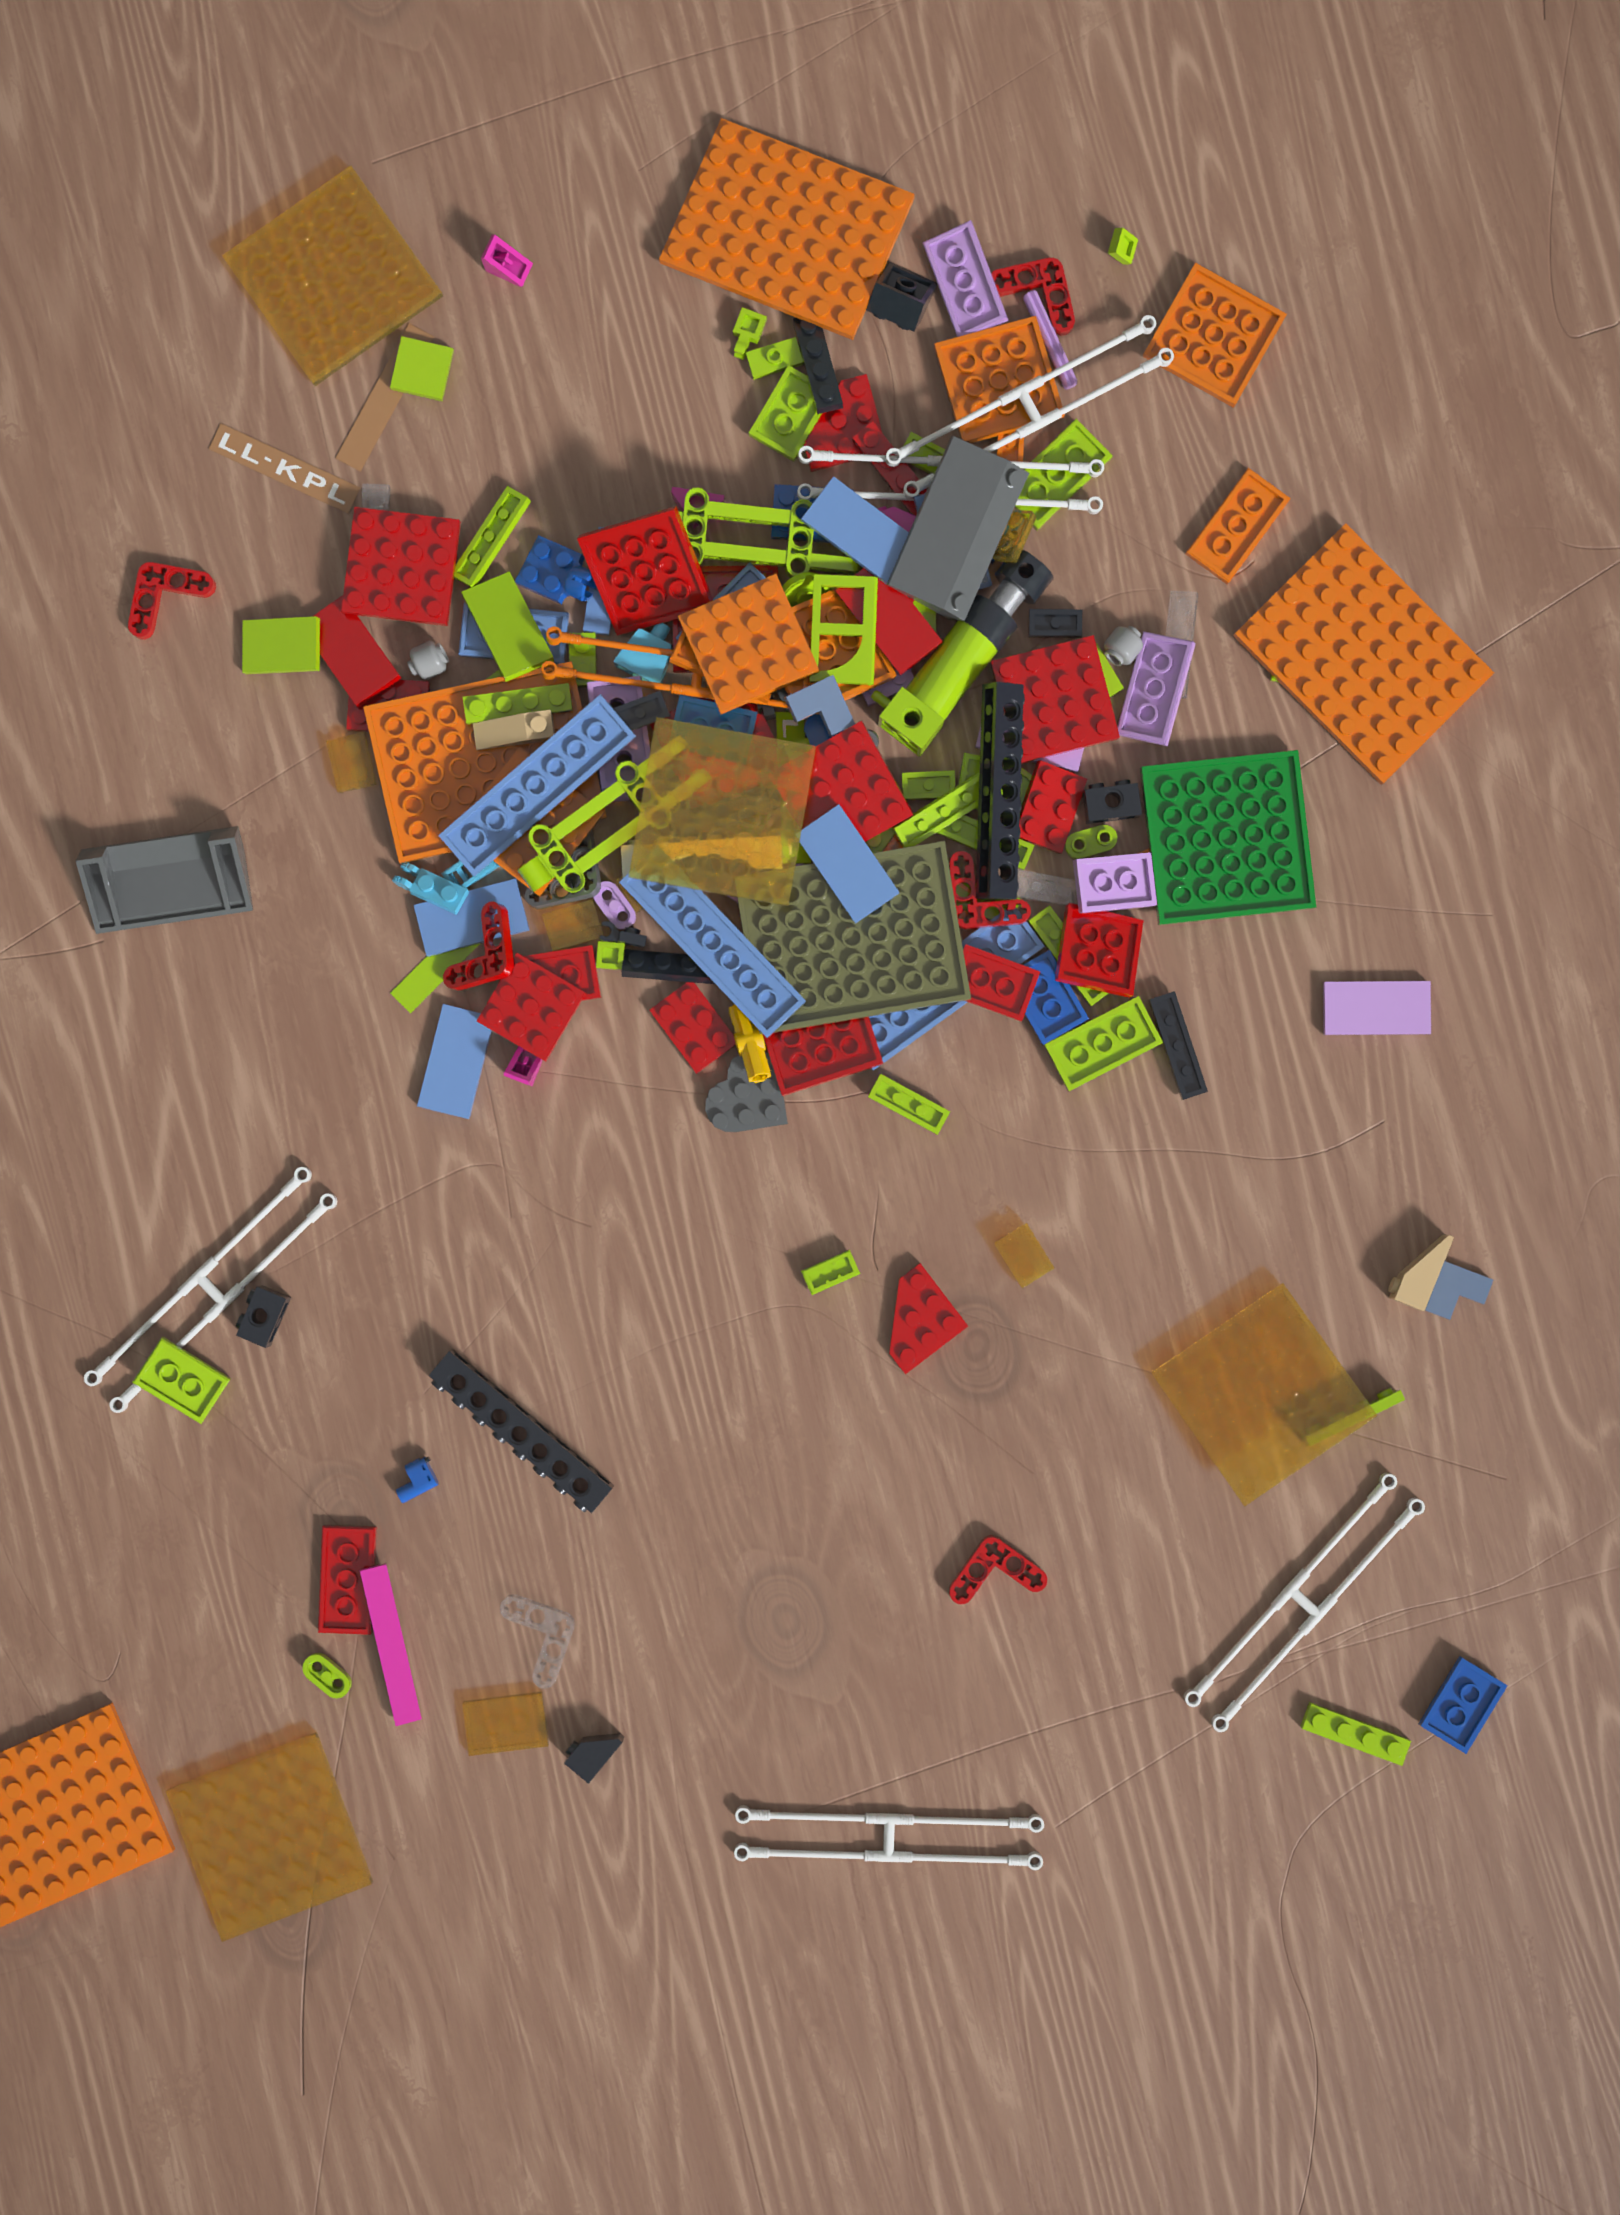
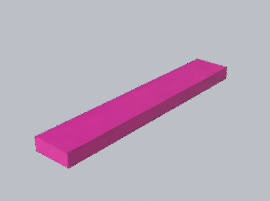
(390, 1644)

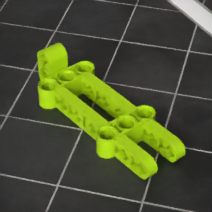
(759, 555)
(540, 871)

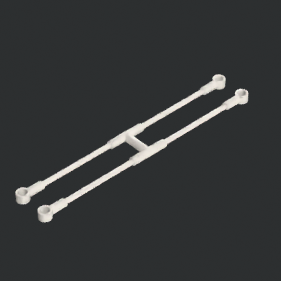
(1022, 393)
(1073, 504)
(199, 1277)
(1316, 1613)
(888, 1853)

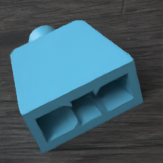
(646, 665)

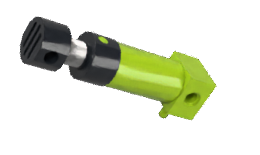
(961, 656)

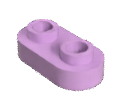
(615, 906)

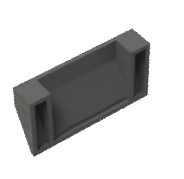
(957, 529)
(165, 879)

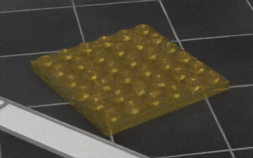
(332, 275)
(722, 811)
(1264, 1394)
(269, 1836)

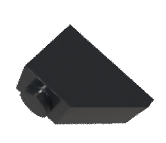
(591, 1754)

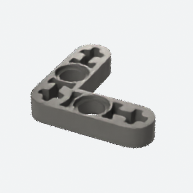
(572, 881)

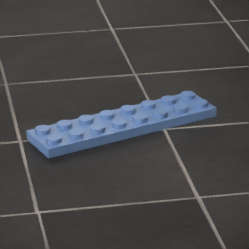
(537, 785)
(720, 951)
(901, 1028)

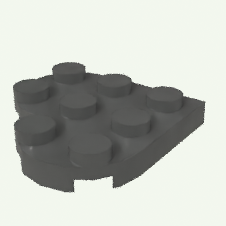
(745, 1105)

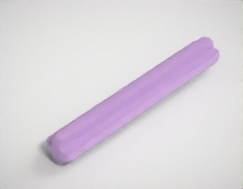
(1050, 338)

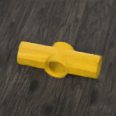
(749, 1046)

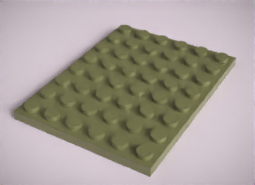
(885, 963)

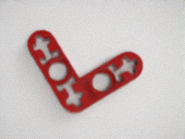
(1041, 280)
(155, 587)
(978, 909)
(490, 960)
(989, 1561)

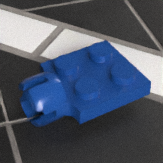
(555, 572)

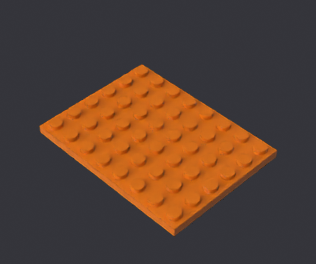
(786, 228)
(1363, 654)
(432, 761)
(73, 1813)

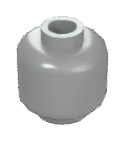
(1123, 645)
(428, 660)

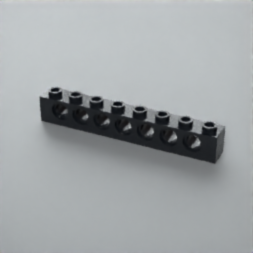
(992, 804)
(536, 1433)

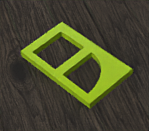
(861, 667)

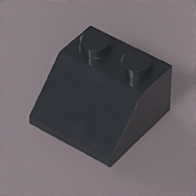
(901, 297)

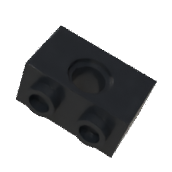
(1098, 811)
(275, 1306)

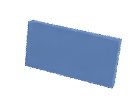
(856, 528)
(473, 644)
(847, 864)
(448, 932)
(455, 1062)

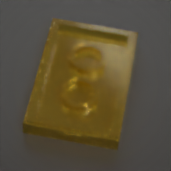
(505, 1723)

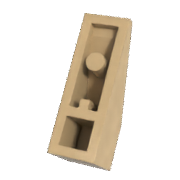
(514, 730)
(1419, 1277)

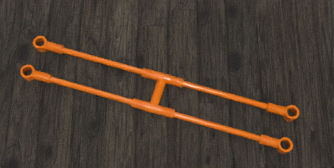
(693, 690)

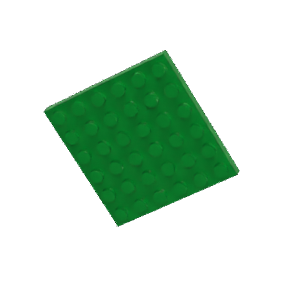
(1228, 837)

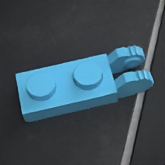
(432, 888)

